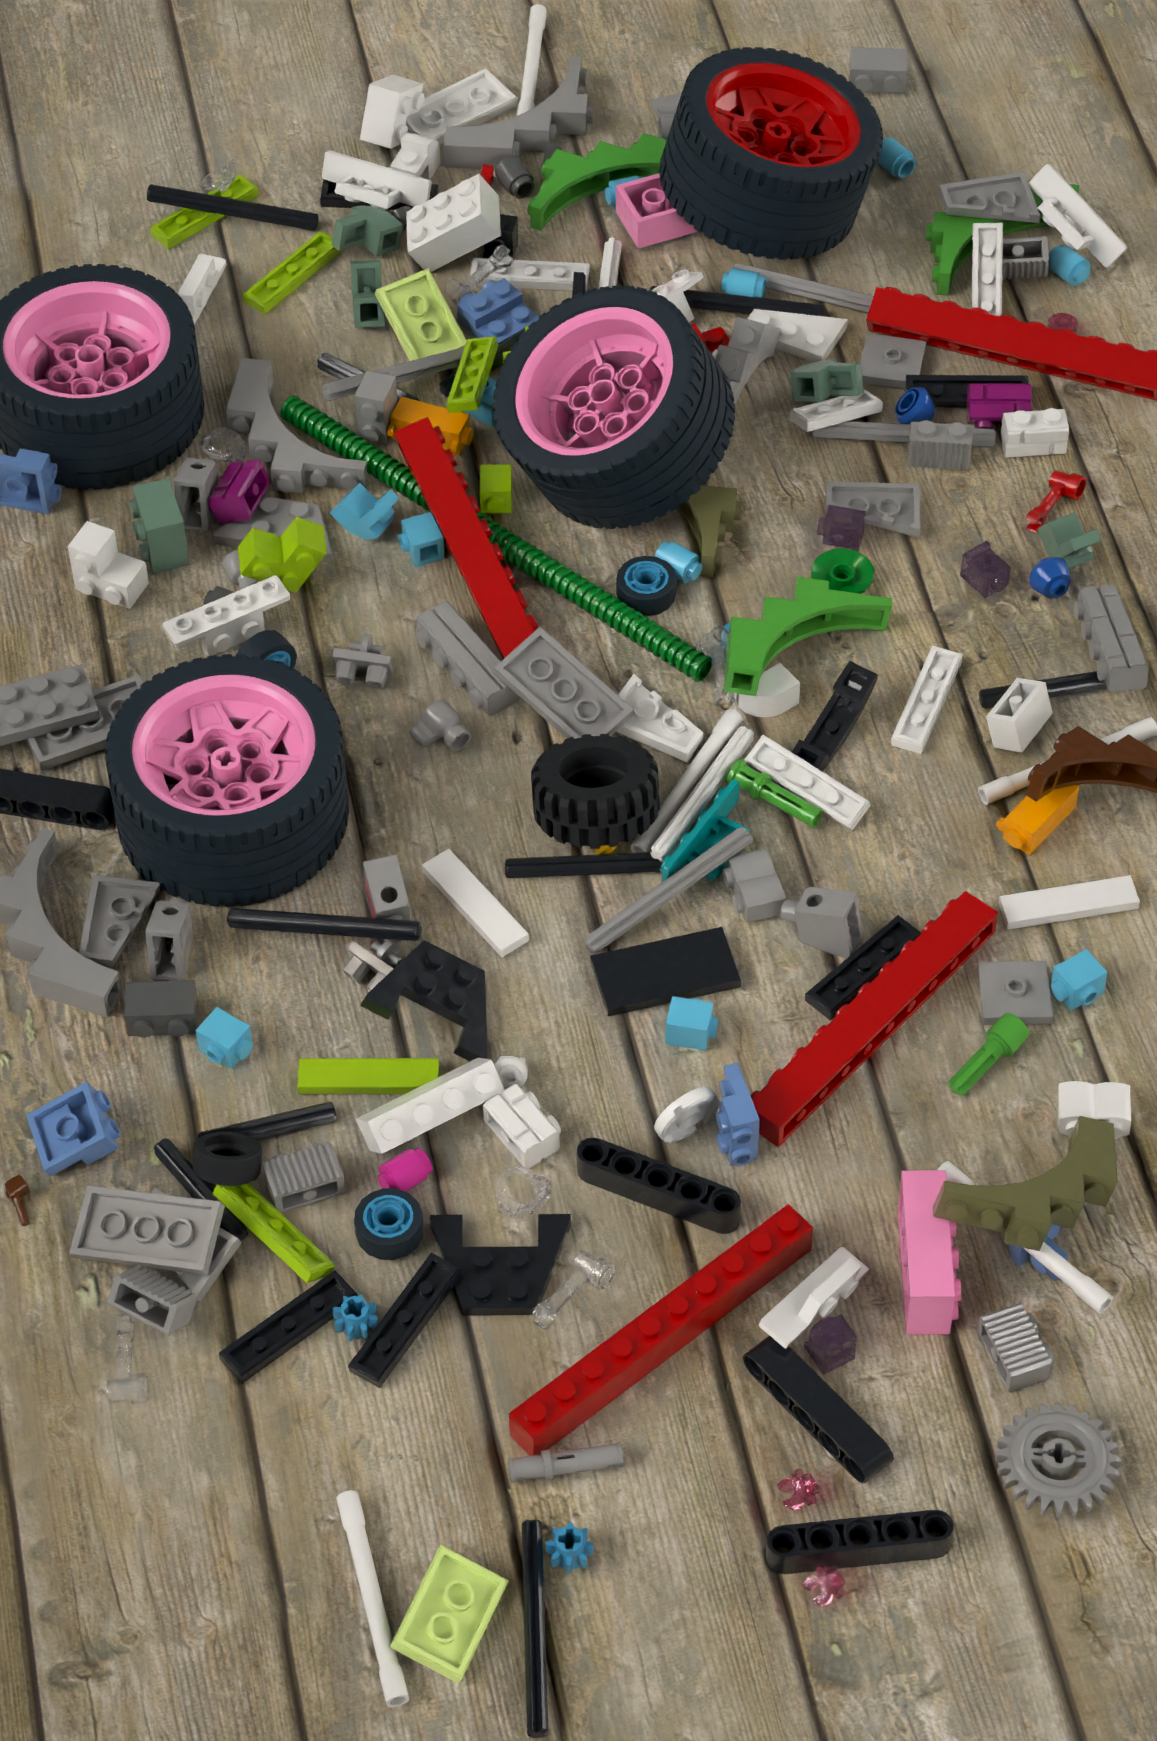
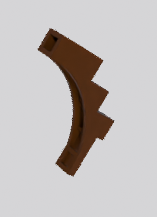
(1088, 760)

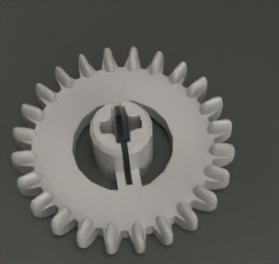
(1053, 1482)

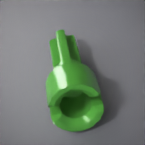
(1001, 1040)

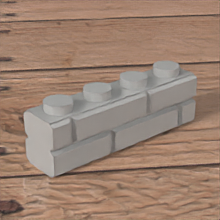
(1111, 638)
(465, 657)

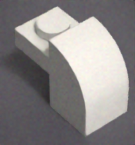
(417, 156)
(775, 694)

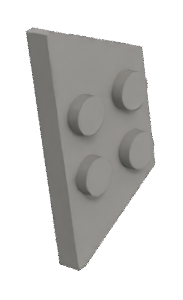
(271, 516)

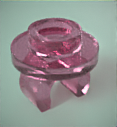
(804, 1489)
(830, 1582)

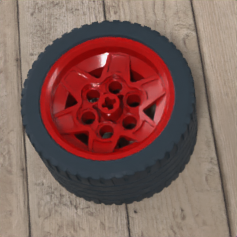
(770, 153)

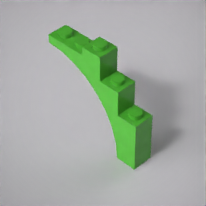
(575, 177)
(953, 241)
(783, 622)

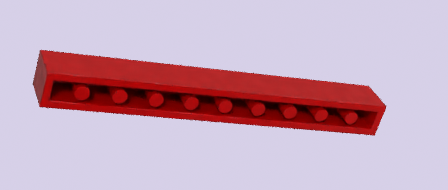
(1014, 342)
(466, 535)
(872, 1016)
(660, 1331)

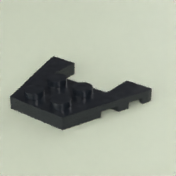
(443, 986)
(501, 1277)

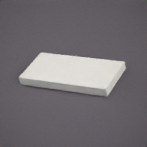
(462, 104)

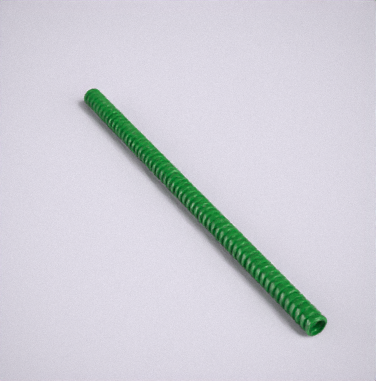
(513, 547)

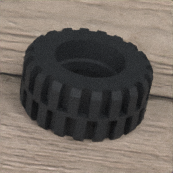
(595, 791)

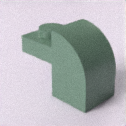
(368, 226)
(365, 281)
(825, 379)
(1067, 540)

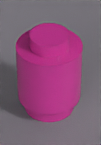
(405, 1170)

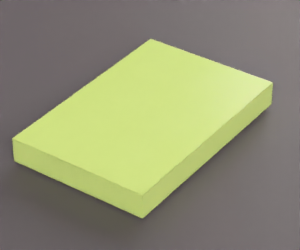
(420, 316)
(449, 1614)

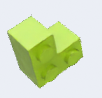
(287, 556)

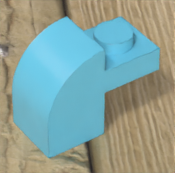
(364, 514)

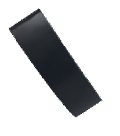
(838, 716)

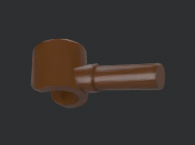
(15, 1189)

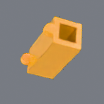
(454, 426)
(1034, 821)

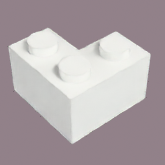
(387, 109)
(104, 571)

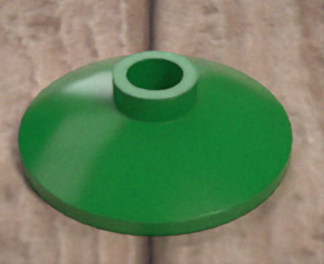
(844, 570)

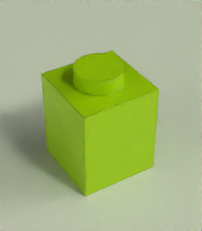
(496, 488)

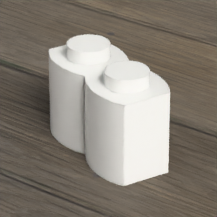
(1100, 1101)

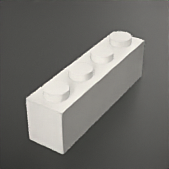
(430, 1105)

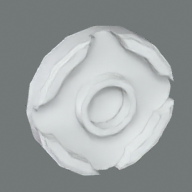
(681, 1115)

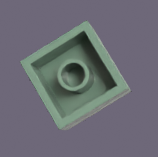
(159, 526)

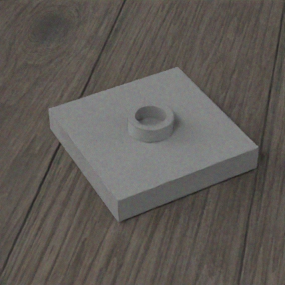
(889, 360)
(1015, 989)

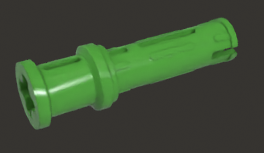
(761, 787)

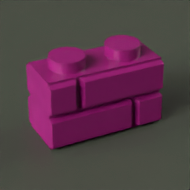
(989, 402)
(239, 491)

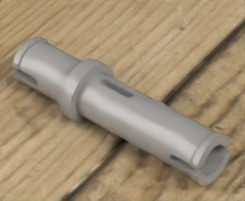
(565, 1462)

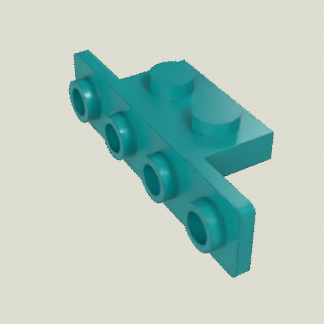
(709, 830)

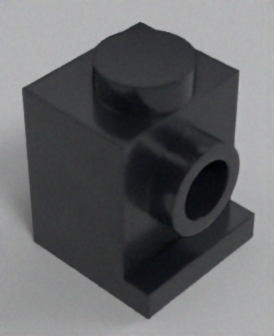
(508, 236)

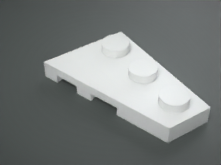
(803, 334)
(657, 724)

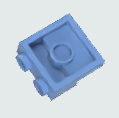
(495, 311)
(28, 481)
(737, 1119)
(73, 1129)

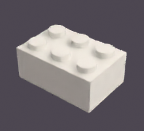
(453, 223)

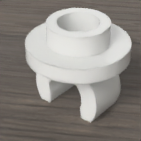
(511, 1070)

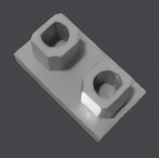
(363, 658)
(363, 961)

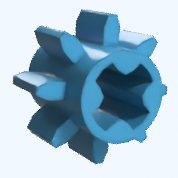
(355, 1317)
(569, 1558)

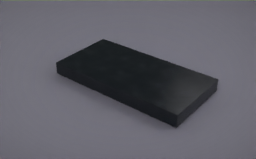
(665, 968)

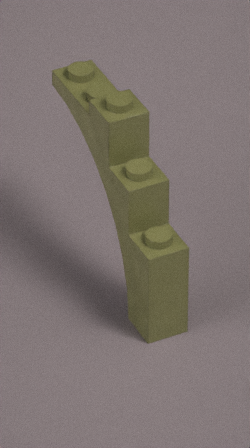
(710, 516)
(1056, 1197)

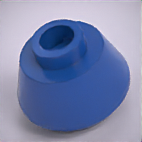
(915, 406)
(1050, 577)

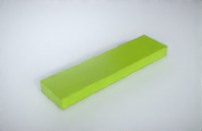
(188, 222)
(291, 273)
(472, 374)
(365, 1075)
(275, 1231)

